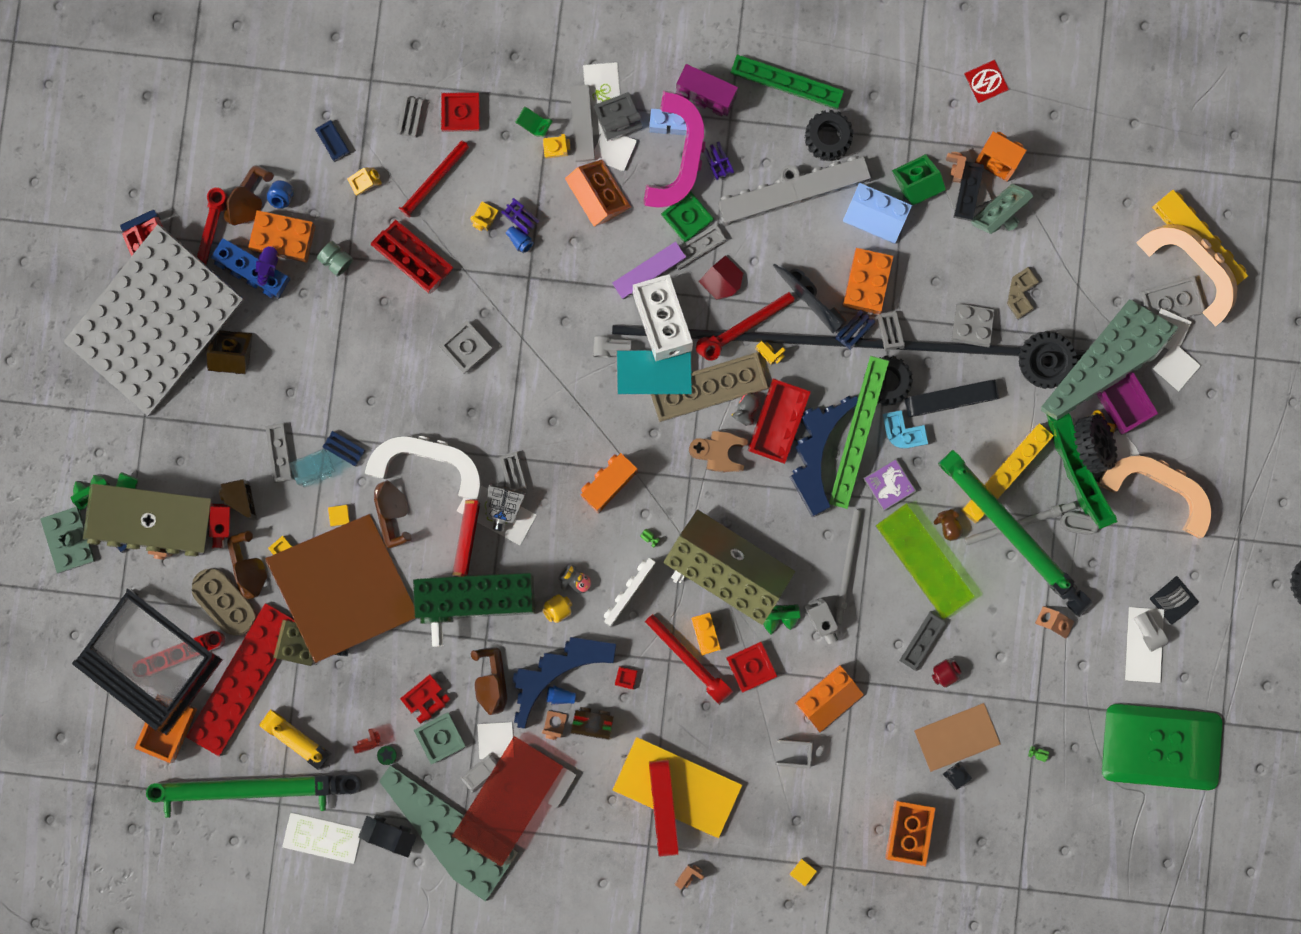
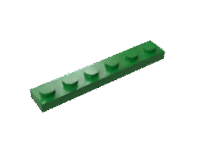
(787, 82)

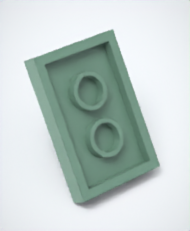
(1002, 210)
(65, 540)

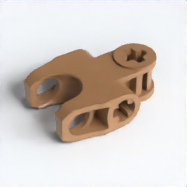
(716, 451)

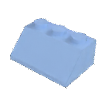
(877, 213)

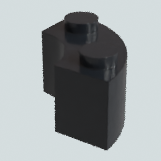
(387, 836)

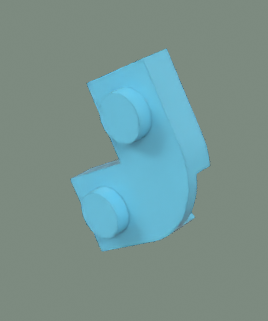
(900, 436)

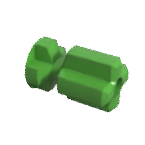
(649, 537)
(1040, 754)

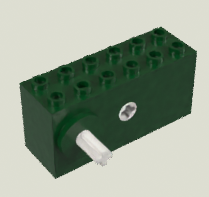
(471, 596)

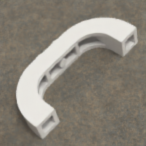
(440, 451)

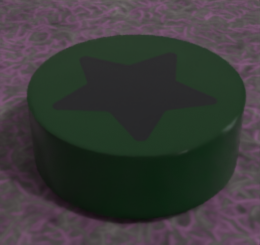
(386, 755)

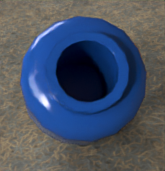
(280, 194)

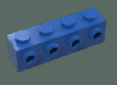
(244, 265)

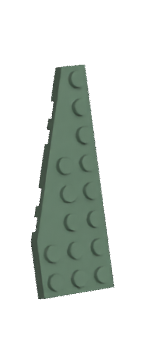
(1122, 347)
(436, 824)

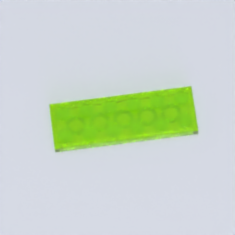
(924, 561)

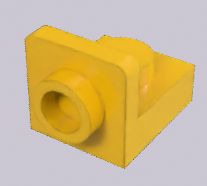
(556, 146)
(364, 180)
(484, 217)
(766, 351)

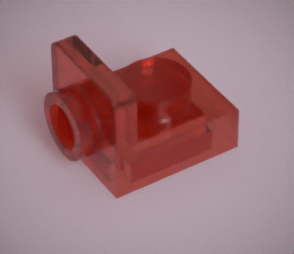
(365, 745)

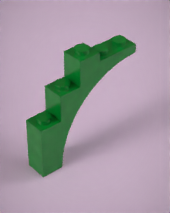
(1087, 491)

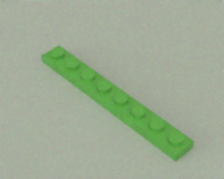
(858, 432)

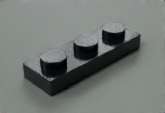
(968, 191)

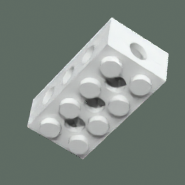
(668, 307)

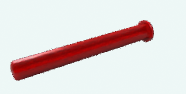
(434, 178)

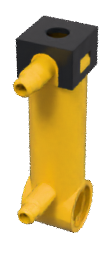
(295, 739)

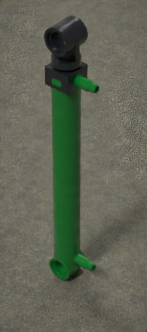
(1057, 580)
(253, 788)

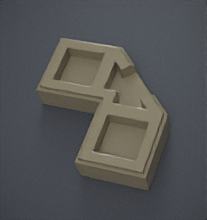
(1017, 300)

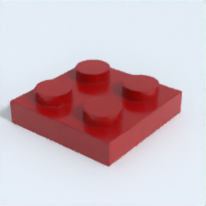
(460, 112)
(751, 667)

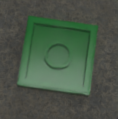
(687, 217)

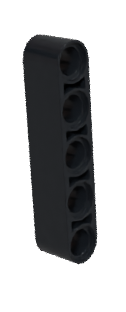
(951, 398)

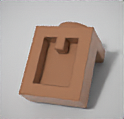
(957, 169)
(685, 878)

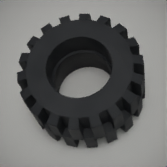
(834, 120)
(905, 382)

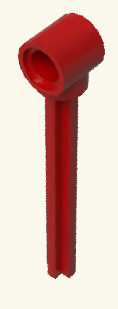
(211, 222)
(718, 342)
(715, 687)

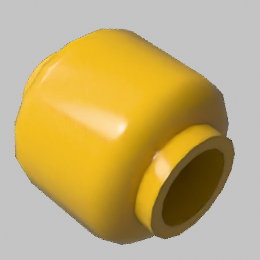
(557, 608)

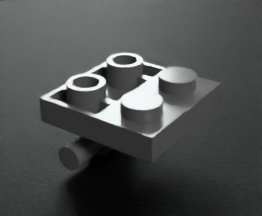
(618, 116)

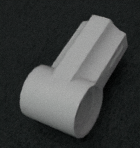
(606, 347)
(1152, 634)

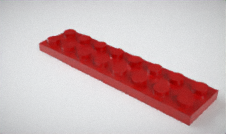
(239, 683)

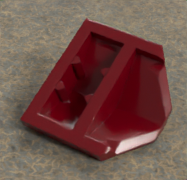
(722, 279)

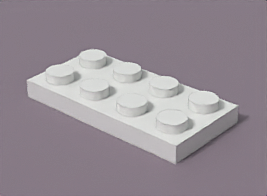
(633, 585)

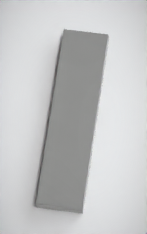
(582, 123)

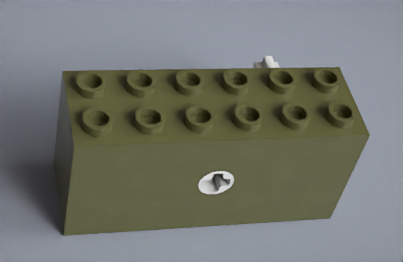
(118, 514)
(728, 567)

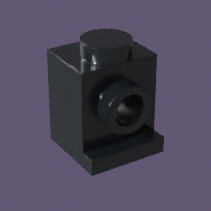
(957, 776)

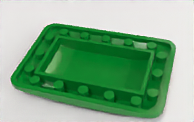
(1162, 747)

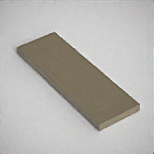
(713, 387)

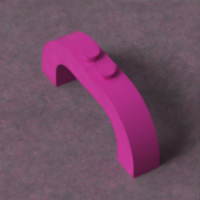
(668, 195)

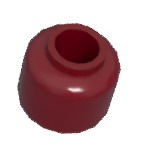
(946, 673)

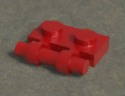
(421, 694)

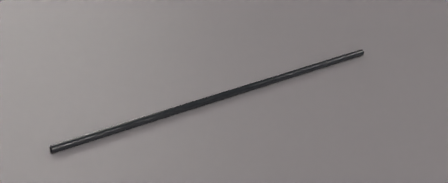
(832, 341)

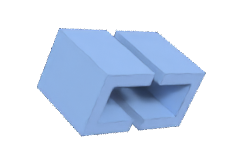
(660, 120)

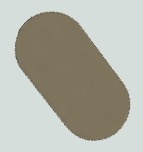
(223, 602)

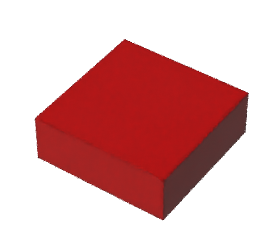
(626, 678)

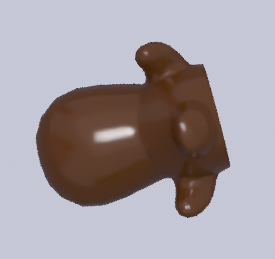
(950, 525)

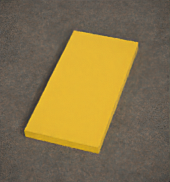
(699, 794)

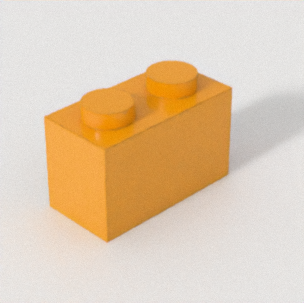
(705, 634)

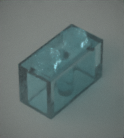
(312, 467)

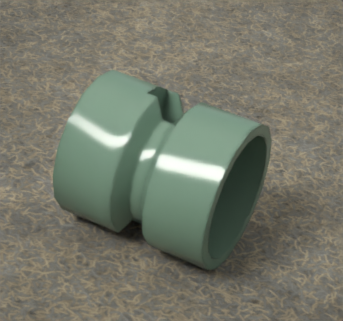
(337, 260)

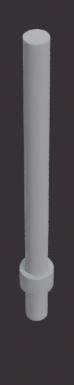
(1055, 511)
(841, 603)

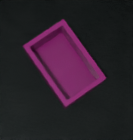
(706, 90)
(1127, 403)

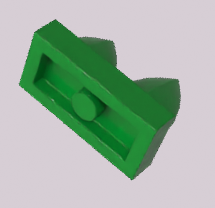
(81, 492)
(788, 614)

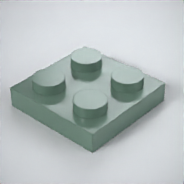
(439, 738)

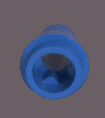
(520, 240)
(557, 695)

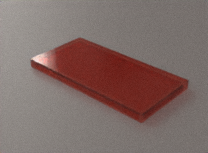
(507, 801)

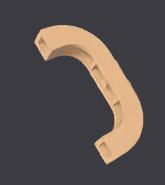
(1205, 257)
(1176, 480)

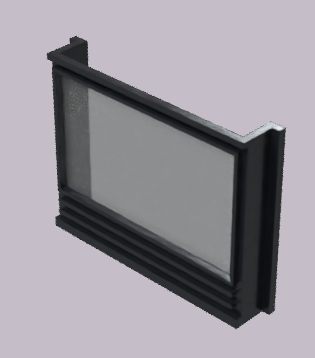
(147, 662)

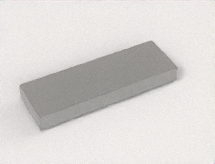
(701, 244)
(279, 452)

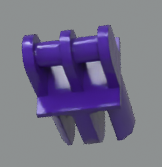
(718, 162)
(519, 215)
(266, 265)

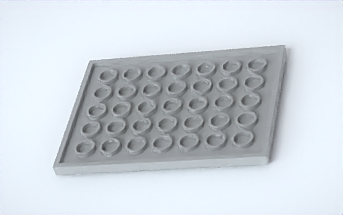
(154, 320)

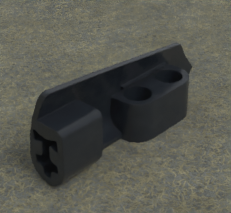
(831, 318)

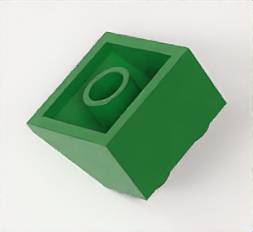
(919, 180)

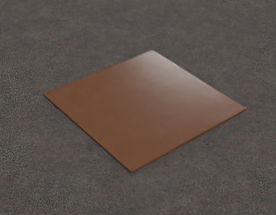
(341, 588)

